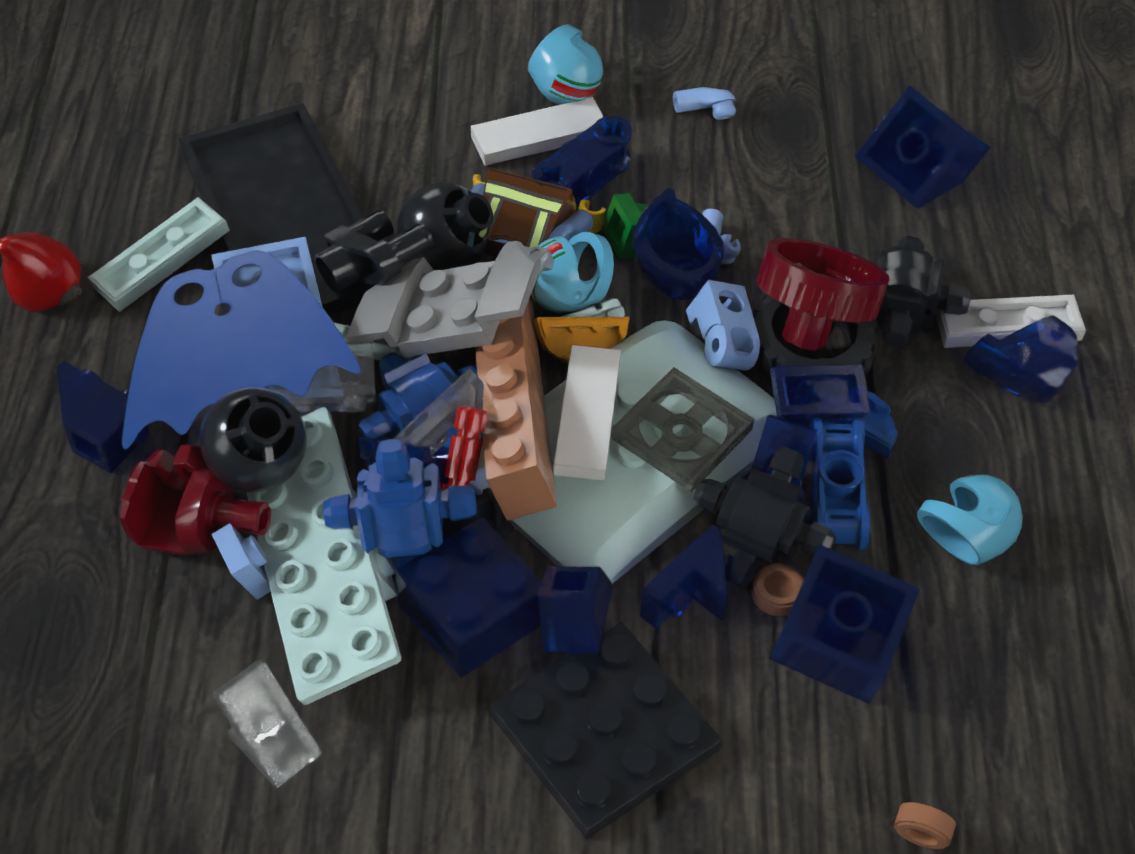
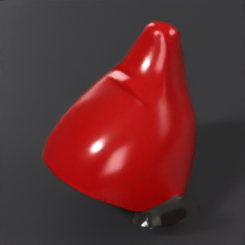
(39, 271)

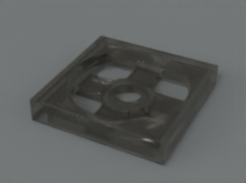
(706, 404)

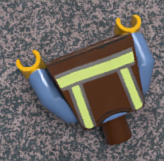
(531, 211)

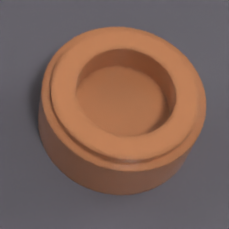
(776, 588)
(924, 825)

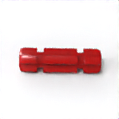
(465, 446)

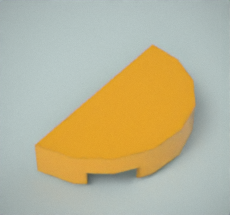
(560, 333)

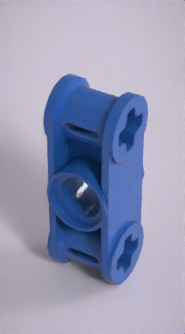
(840, 458)

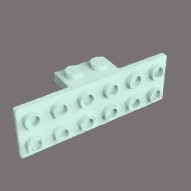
(321, 579)

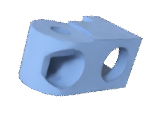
(727, 328)

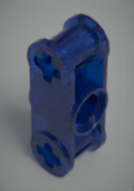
(589, 159)

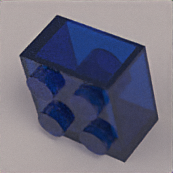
(470, 596)
(845, 624)

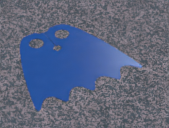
(196, 357)

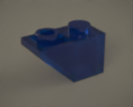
(94, 417)
(574, 608)

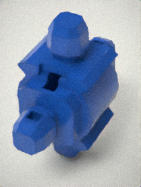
(409, 390)
(399, 505)

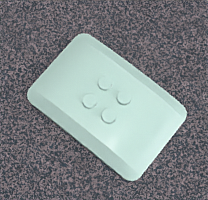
(638, 506)

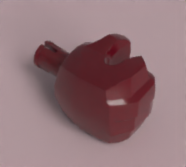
(179, 505)

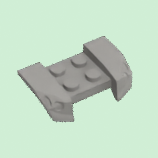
(449, 307)

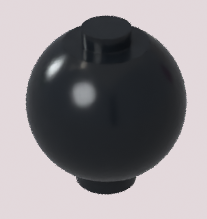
(453, 220)
(253, 439)

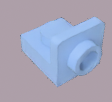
(244, 560)

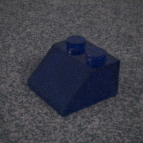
(921, 149)

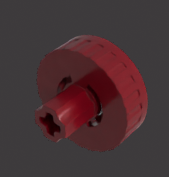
(820, 287)

